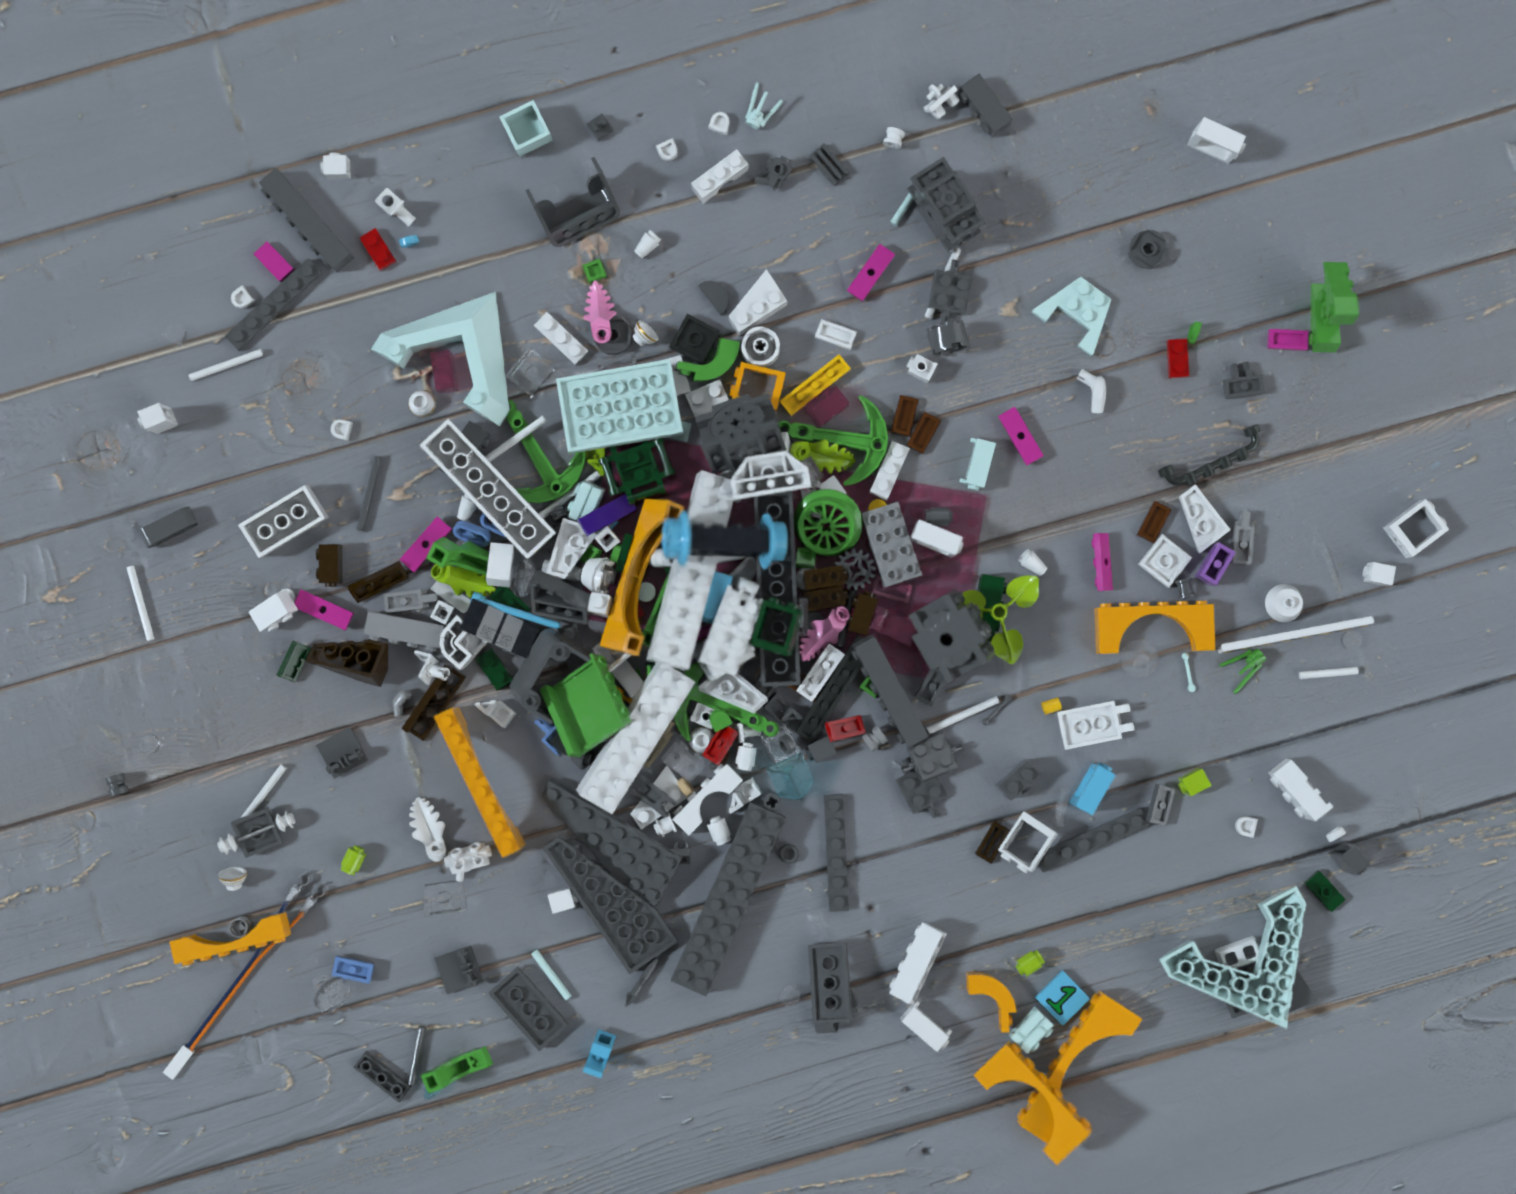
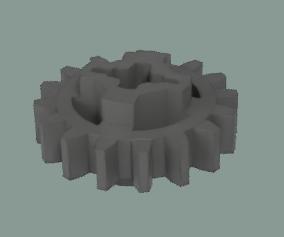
(863, 572)

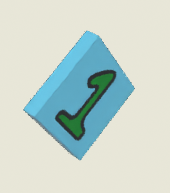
(1062, 997)

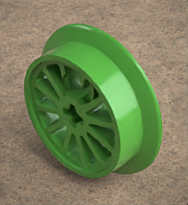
(838, 500)

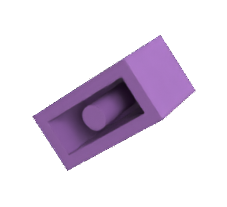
(1215, 564)

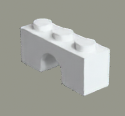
(712, 180)

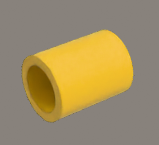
(1051, 706)

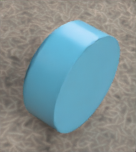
(409, 241)

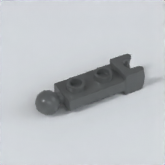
(651, 794)

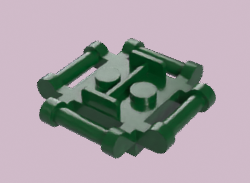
(637, 469)

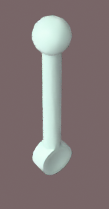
(1191, 687)

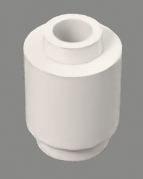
(745, 756)
(719, 830)

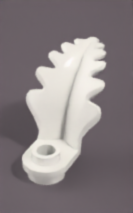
(428, 829)

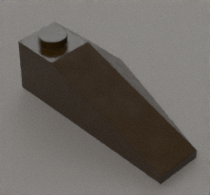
(357, 660)

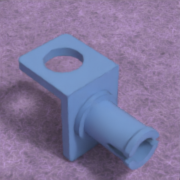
(550, 732)

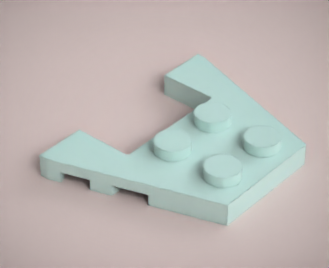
(1084, 305)

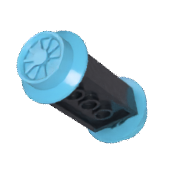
(763, 541)

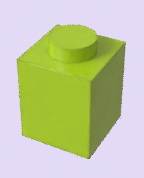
(1193, 782)

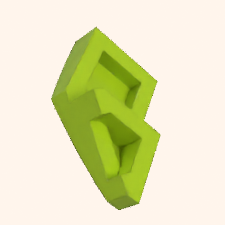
(592, 458)

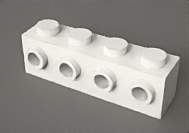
(917, 963)

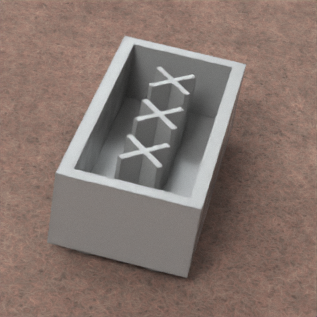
(891, 544)

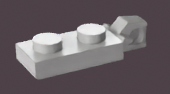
(1243, 540)
(408, 600)

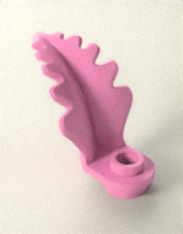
(599, 312)
(823, 633)

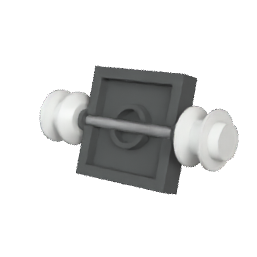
(256, 832)

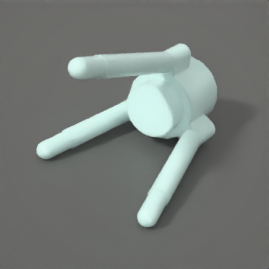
(755, 118)

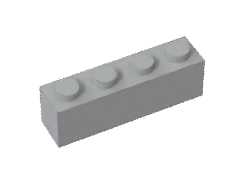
(403, 629)

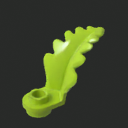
(823, 455)
(462, 580)

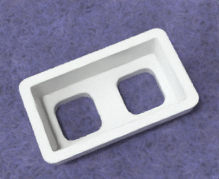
(1237, 947)

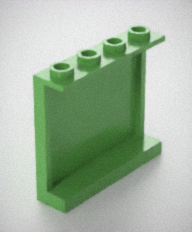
(586, 707)

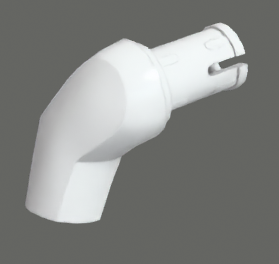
(1098, 390)

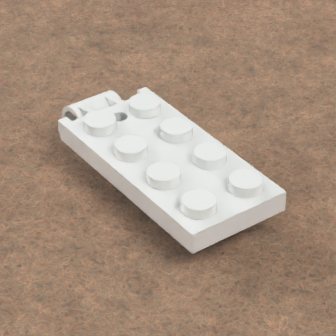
(732, 628)

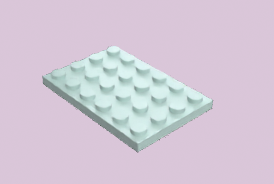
(619, 406)

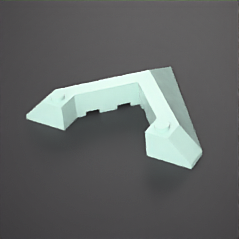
(479, 329)
(1269, 987)

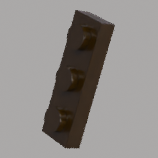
(378, 581)

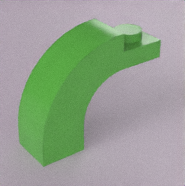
(723, 360)
(455, 1068)

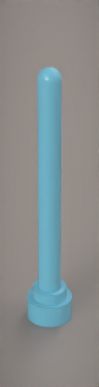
(517, 612)

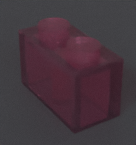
(444, 371)
(827, 406)

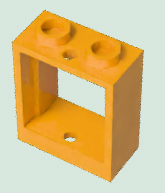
(739, 371)

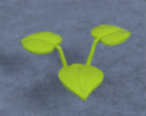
(1025, 593)

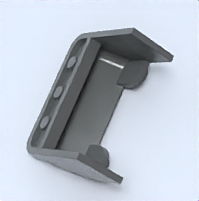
(580, 214)
(547, 645)

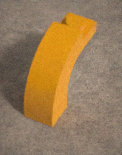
(989, 985)

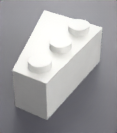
(758, 304)
(1299, 791)

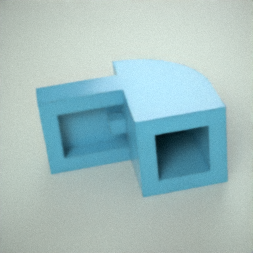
(599, 1053)

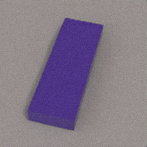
(606, 515)

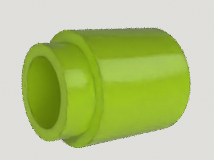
(353, 860)
(1029, 963)

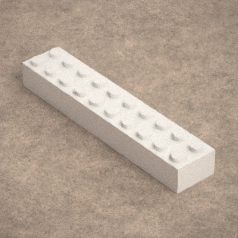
(690, 585)

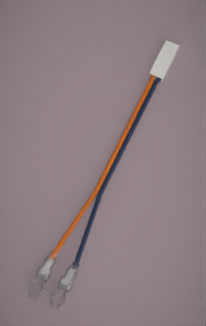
(187, 1049)

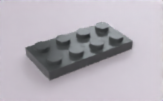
(528, 1008)

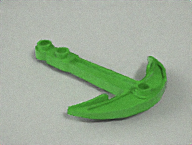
(857, 441)
(548, 474)
(682, 718)

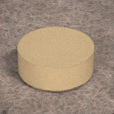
(685, 787)

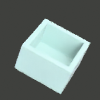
(526, 128)

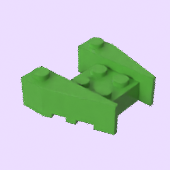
(1332, 306)

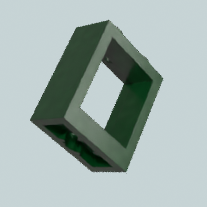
(793, 630)

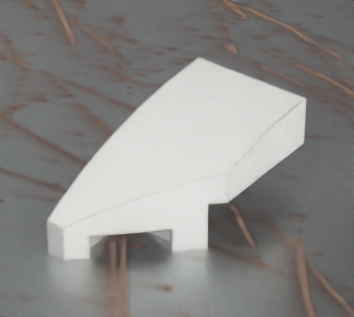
(497, 711)
(744, 793)

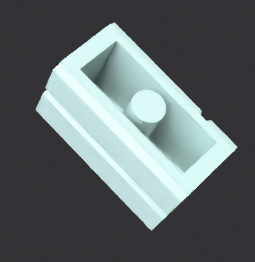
(586, 500)
(1031, 1030)

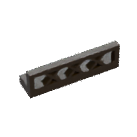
(426, 701)

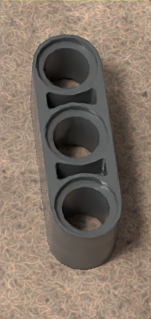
(168, 527)

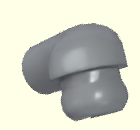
(399, 700)

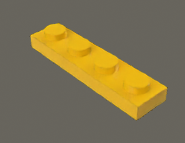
(815, 385)

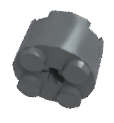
(948, 338)

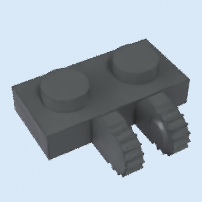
(1243, 386)

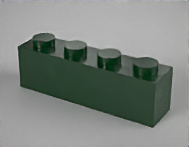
(992, 589)

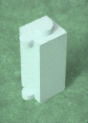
(979, 464)

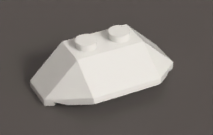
(769, 475)

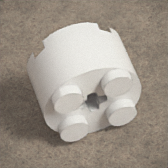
(766, 338)

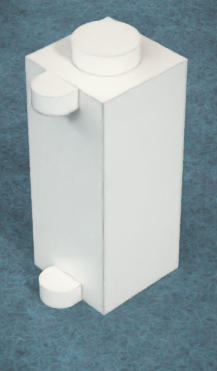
(925, 1027)

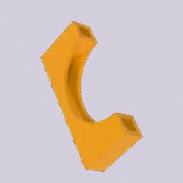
(1194, 619)
(1069, 1126)

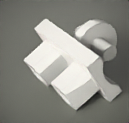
(947, 95)

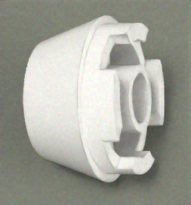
(598, 574)
(1284, 603)

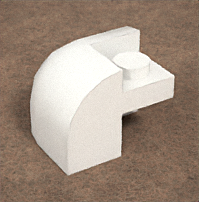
(459, 645)

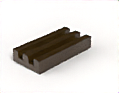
(984, 856)

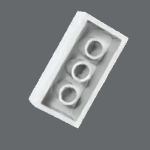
(283, 521)

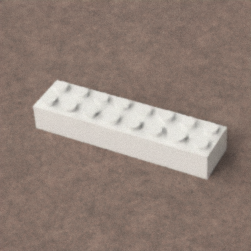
(487, 489)
(631, 746)

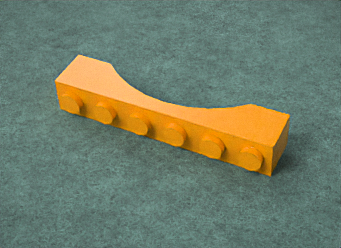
(193, 947)

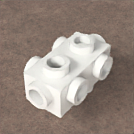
(467, 858)

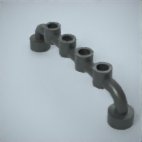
(1222, 462)

